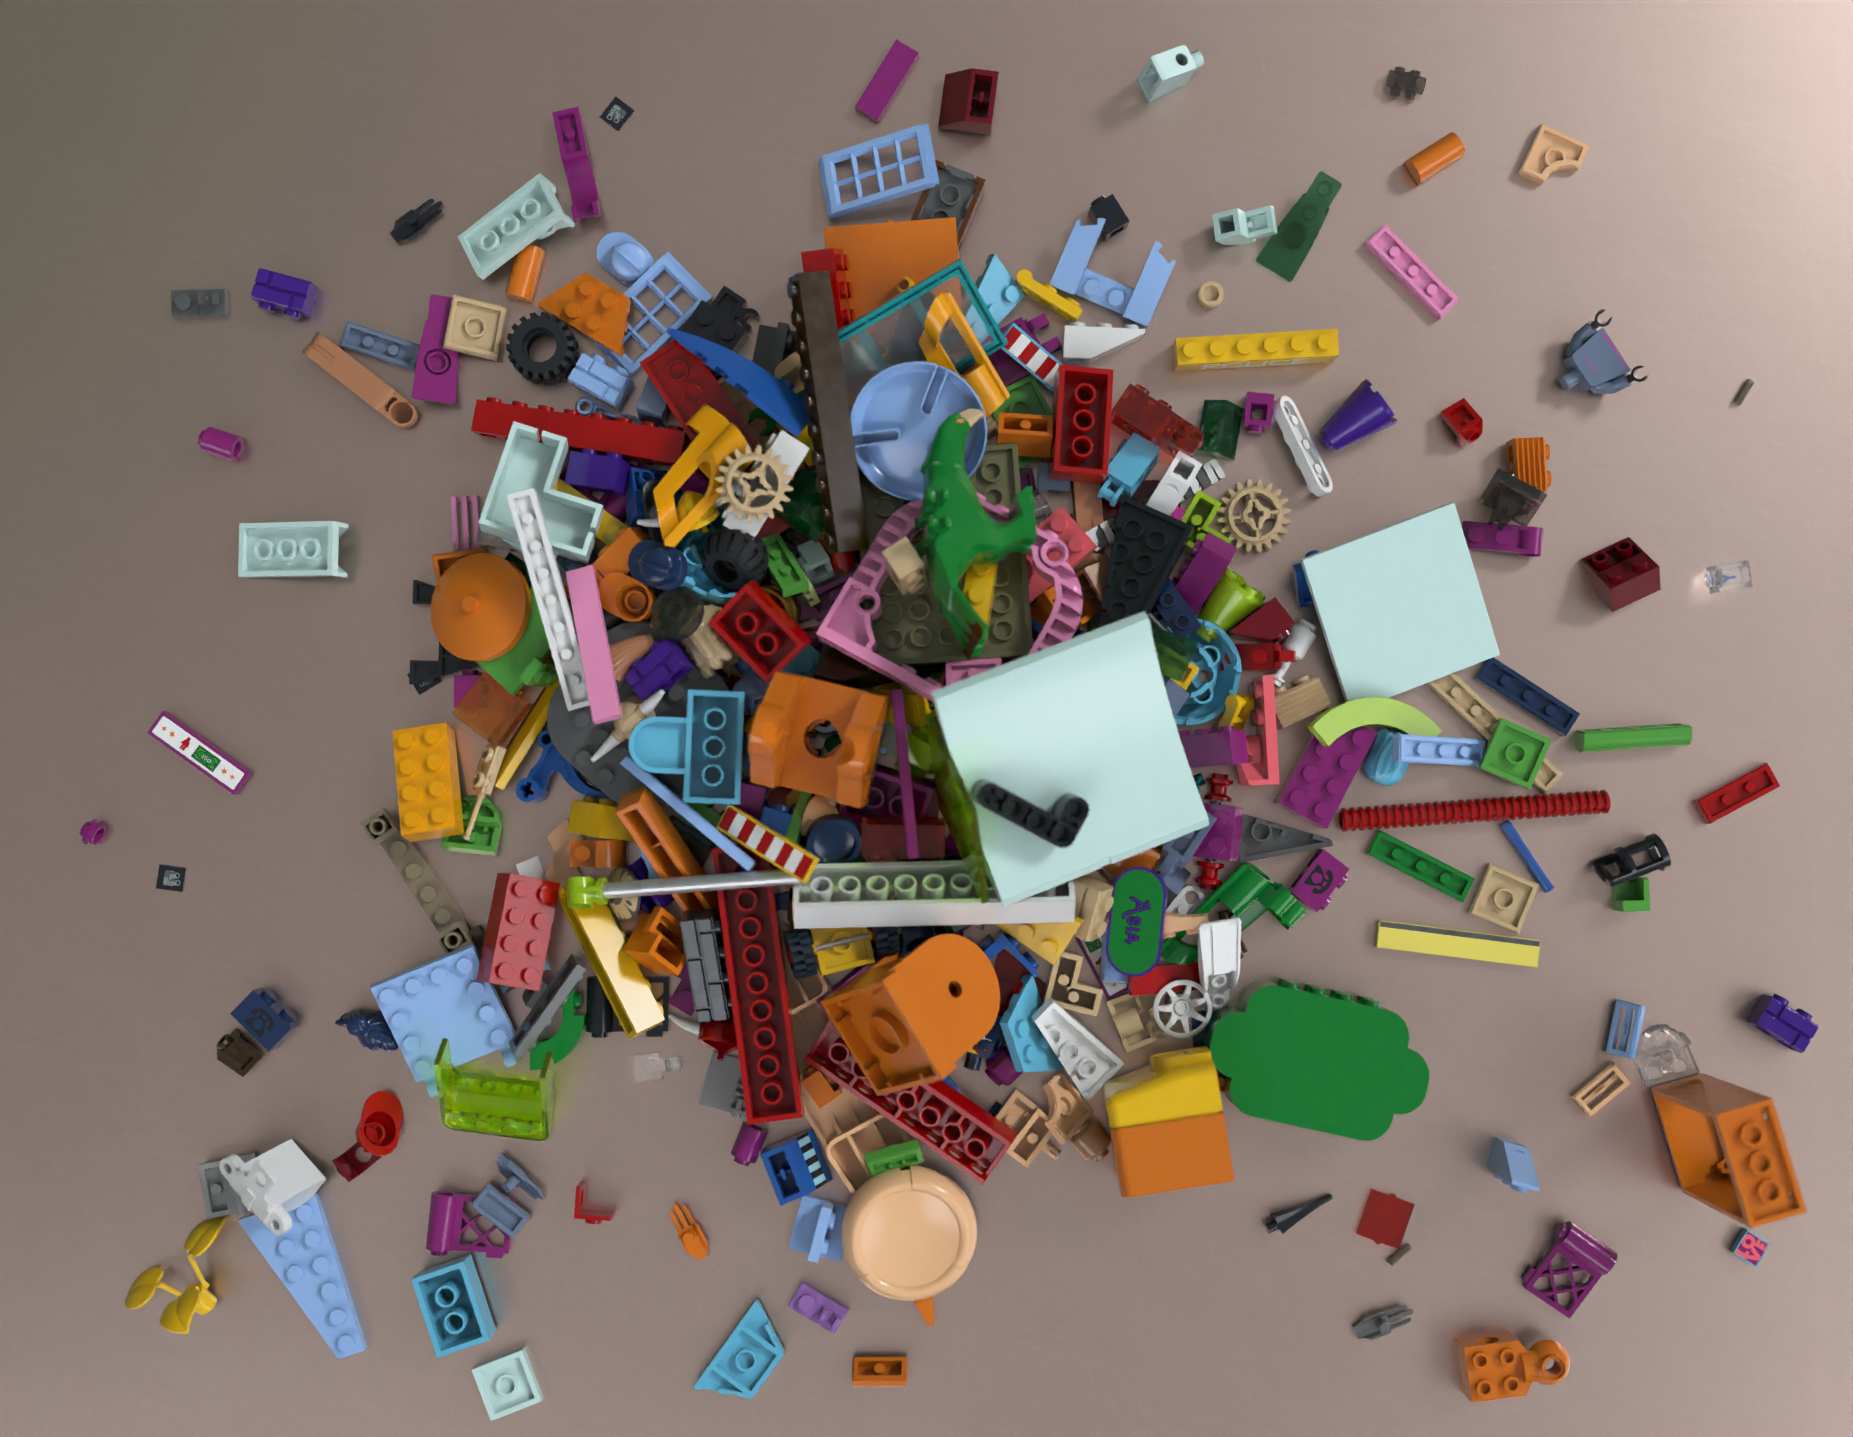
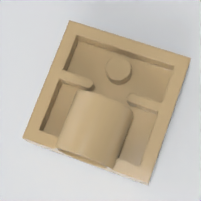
(1136, 1021)

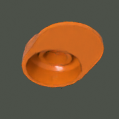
(626, 597)

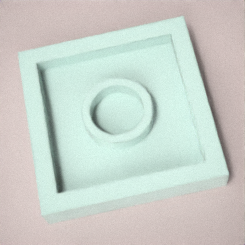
(507, 1384)

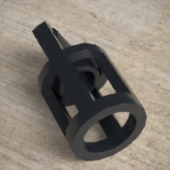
(1625, 865)

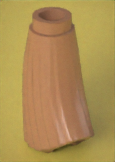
(628, 651)

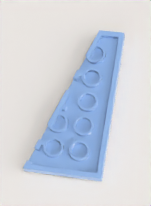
(312, 1274)

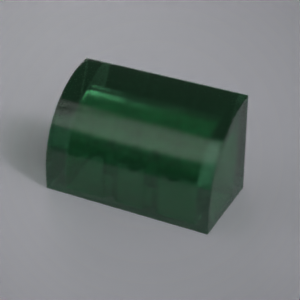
(1220, 429)

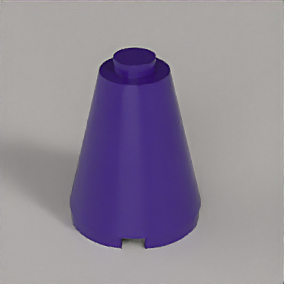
(1357, 418)

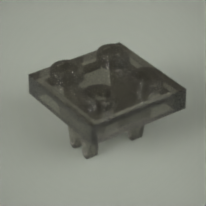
(1511, 499)

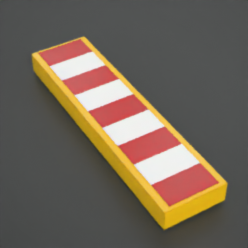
(768, 843)

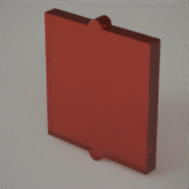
(1385, 1218)

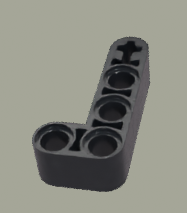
(1025, 810)

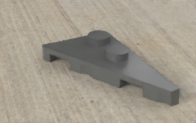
(1269, 839)

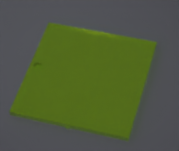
(957, 808)

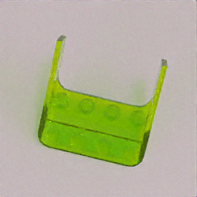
(494, 1103)

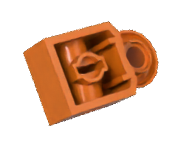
(1502, 1368)

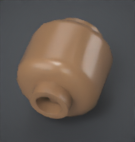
(1091, 1141)

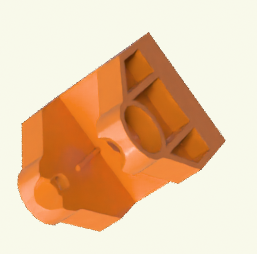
(784, 753)

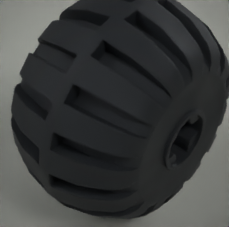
(734, 558)

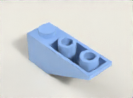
(1513, 1165)

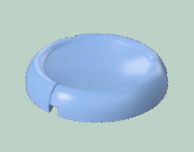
(898, 419)

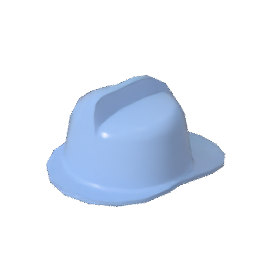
(623, 257)

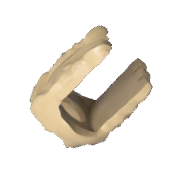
(709, 648)

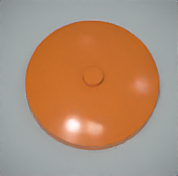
(480, 607)

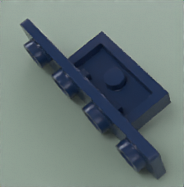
(1175, 611)

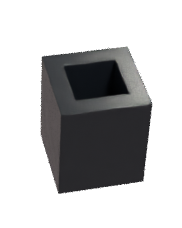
(1115, 217)

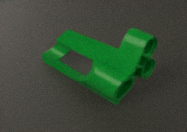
(1248, 896)

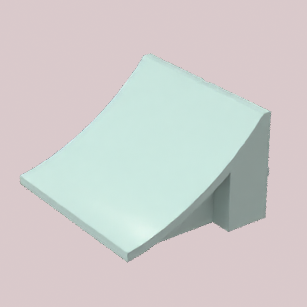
(1079, 723)

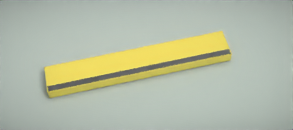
(1457, 943)

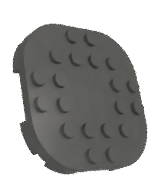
(579, 738)

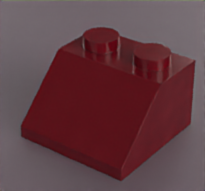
(1264, 624)

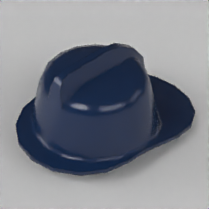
(657, 565)

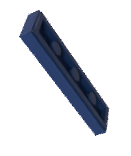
(1526, 696)

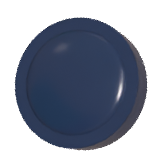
(834, 839)

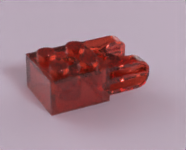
(1155, 422)

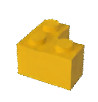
(597, 819)

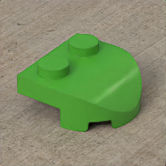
(485, 832)

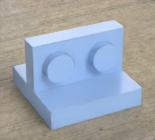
(818, 1229)

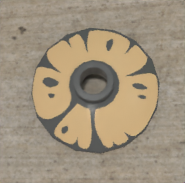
(626, 907)

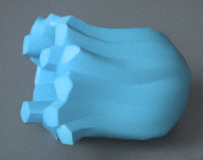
(1379, 762)

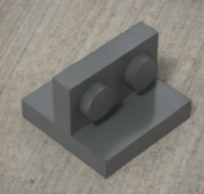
(773, 345)

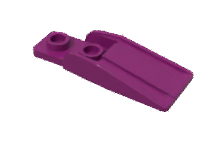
(435, 366)

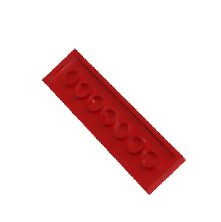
(685, 387)

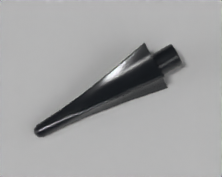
(1287, 1218)

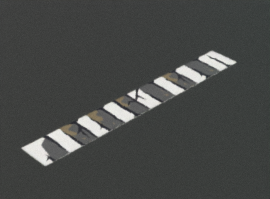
(1206, 476)

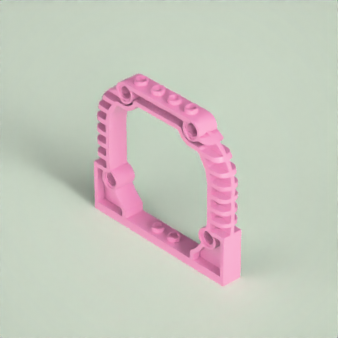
(851, 627)

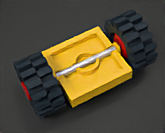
(837, 948)

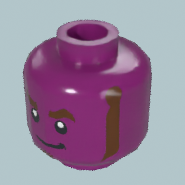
(1001, 1068)

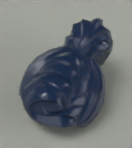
(370, 1030)

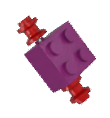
(1224, 836)

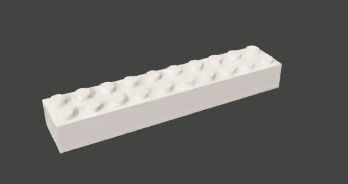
(915, 896)

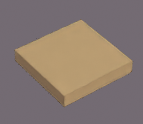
(474, 327)
(1503, 898)

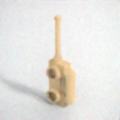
(485, 778)

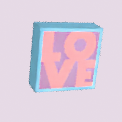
(1749, 1247)

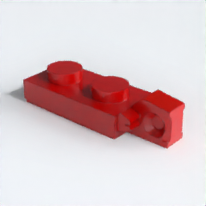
(1261, 656)

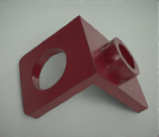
(350, 1166)

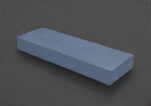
(380, 346)

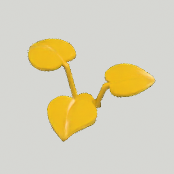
(179, 1313)

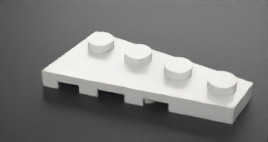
(1078, 1050)

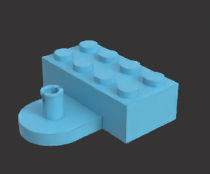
(701, 746)

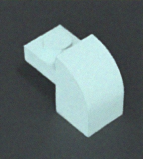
(1242, 227)

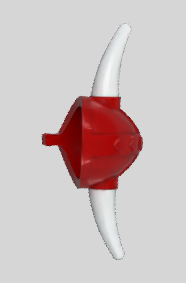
(716, 1035)

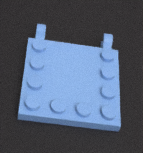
(444, 1002)

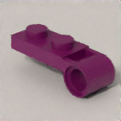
(1512, 539)

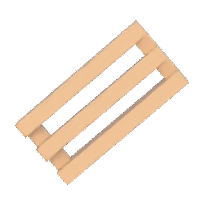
(1595, 1079)

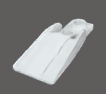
(1219, 959)

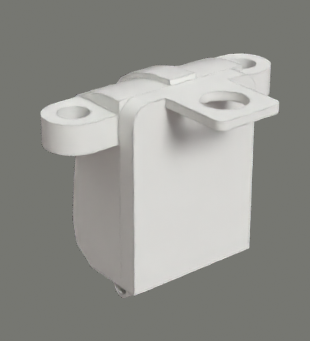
(273, 1183)

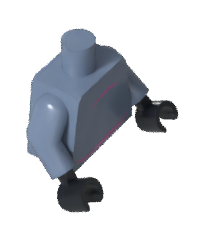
(1596, 362)

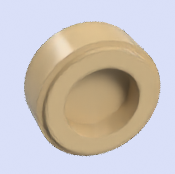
(1210, 294)

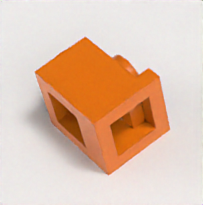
(820, 1086)

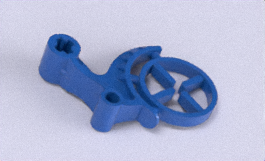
(540, 775)

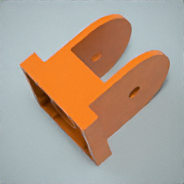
(906, 1015)

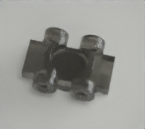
(1405, 81)

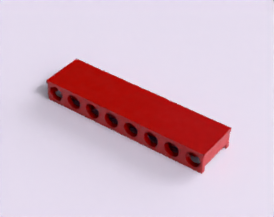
(931, 1108)

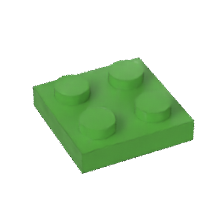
(1514, 753)

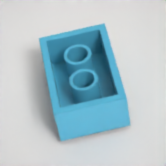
(453, 1305)

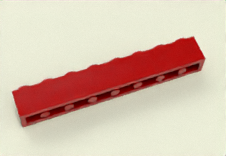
(632, 441)

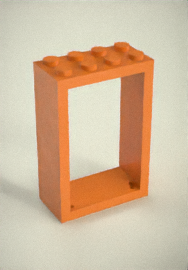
(1728, 1149)

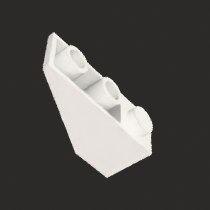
(1087, 344)
(1174, 483)

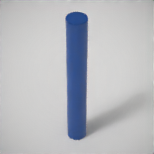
(1527, 856)

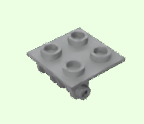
(724, 1086)

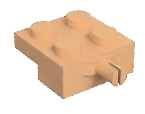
(1028, 1121)

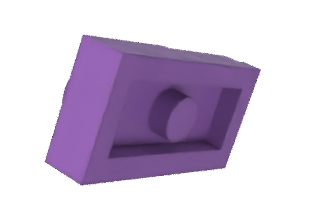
(818, 1307)

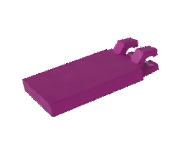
(1009, 369)

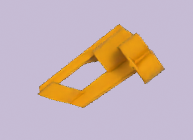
(984, 377)
(707, 451)

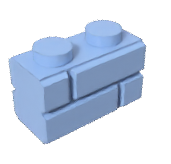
(601, 381)

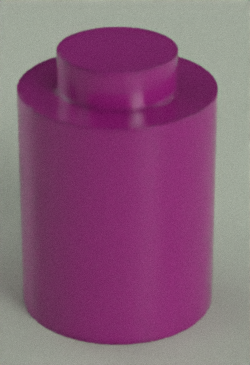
(221, 444)
(748, 1143)

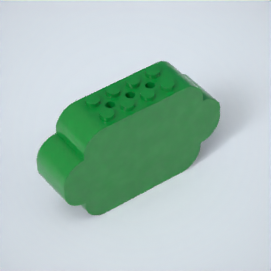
(1316, 1059)

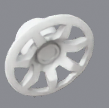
(1181, 1008)

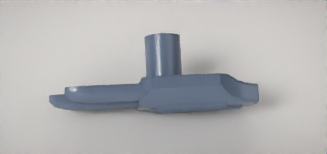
(516, 1177)

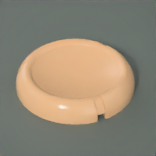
(909, 1233)

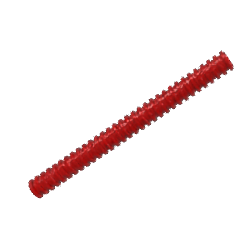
(1477, 810)

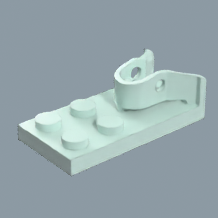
(514, 224)
(290, 549)

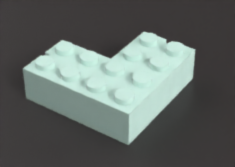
(528, 465)

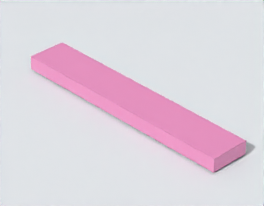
(594, 645)

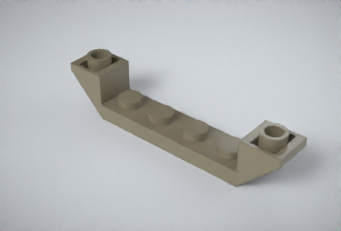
(421, 880)

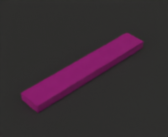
(904, 774)

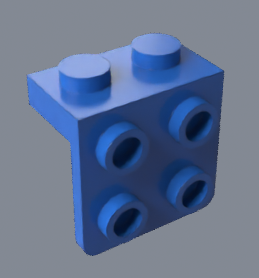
(993, 945)

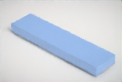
(1437, 750)

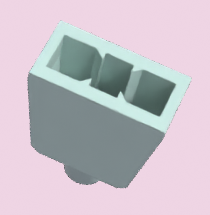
(1168, 71)

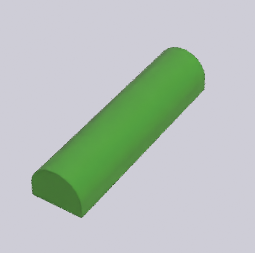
(1633, 737)

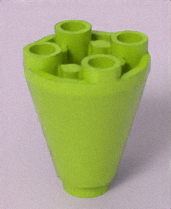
(1229, 603)

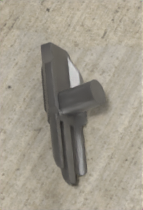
(1379, 1324)

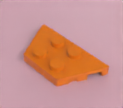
(591, 310)

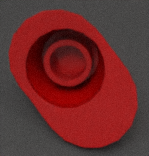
(380, 1124)

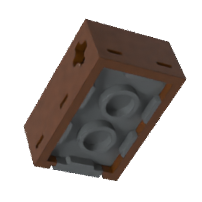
(954, 197)

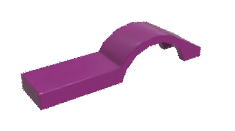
(577, 163)

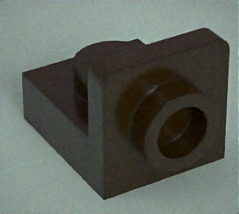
(237, 1053)

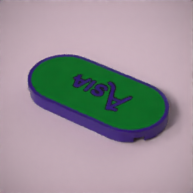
(1136, 921)

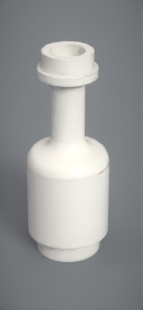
(1298, 640)

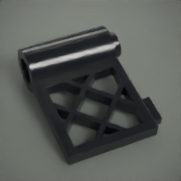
(601, 1016)

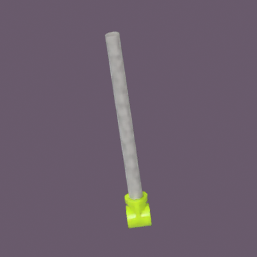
(585, 891)

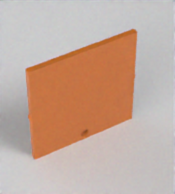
(890, 250)

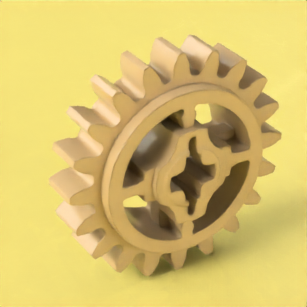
(776, 494)
(1254, 528)

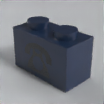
(265, 1018)

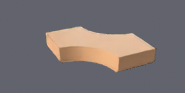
(560, 867)

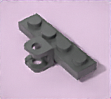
(545, 1004)

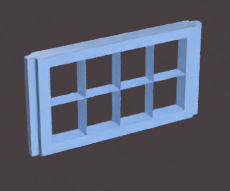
(925, 156)
(684, 280)

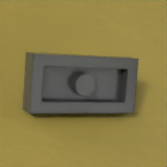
(199, 303)

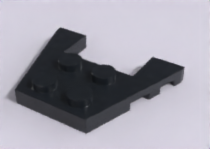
(447, 664)

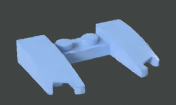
(1076, 279)

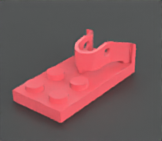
(1074, 537)
(1262, 747)

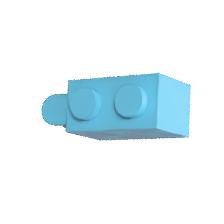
(1129, 468)

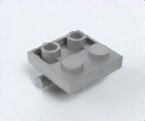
(218, 1195)

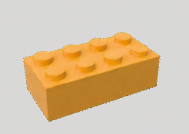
(428, 782)

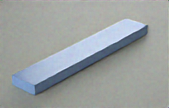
(689, 814)

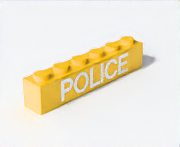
(1255, 350)

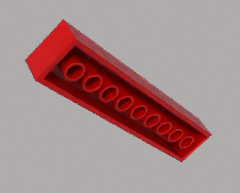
(759, 996)

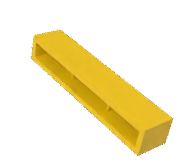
(616, 970)

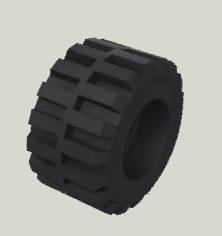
(527, 333)

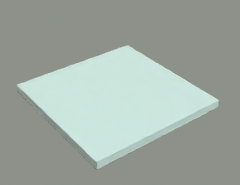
(1401, 605)

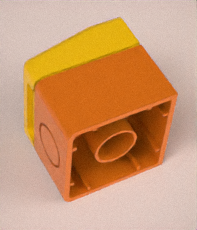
(1168, 1125)

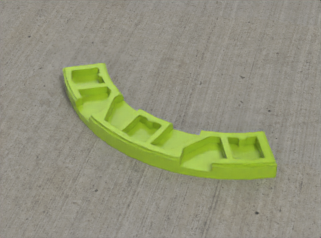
(1371, 711)

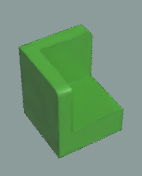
(1632, 896)

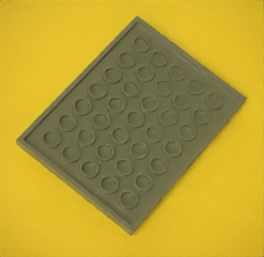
(912, 624)

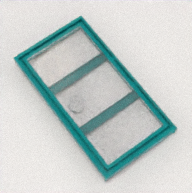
(893, 329)

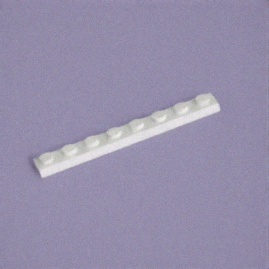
(550, 595)

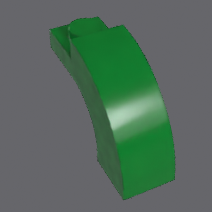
(568, 1035)

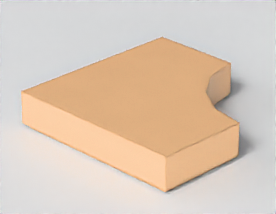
(1551, 153)
(1066, 1107)

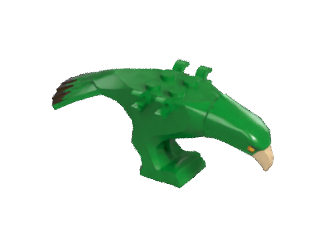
(961, 531)

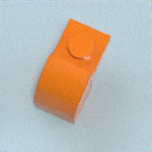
(599, 853)

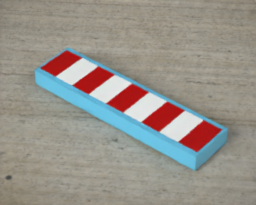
(1031, 355)

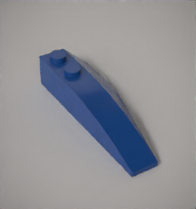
(759, 386)

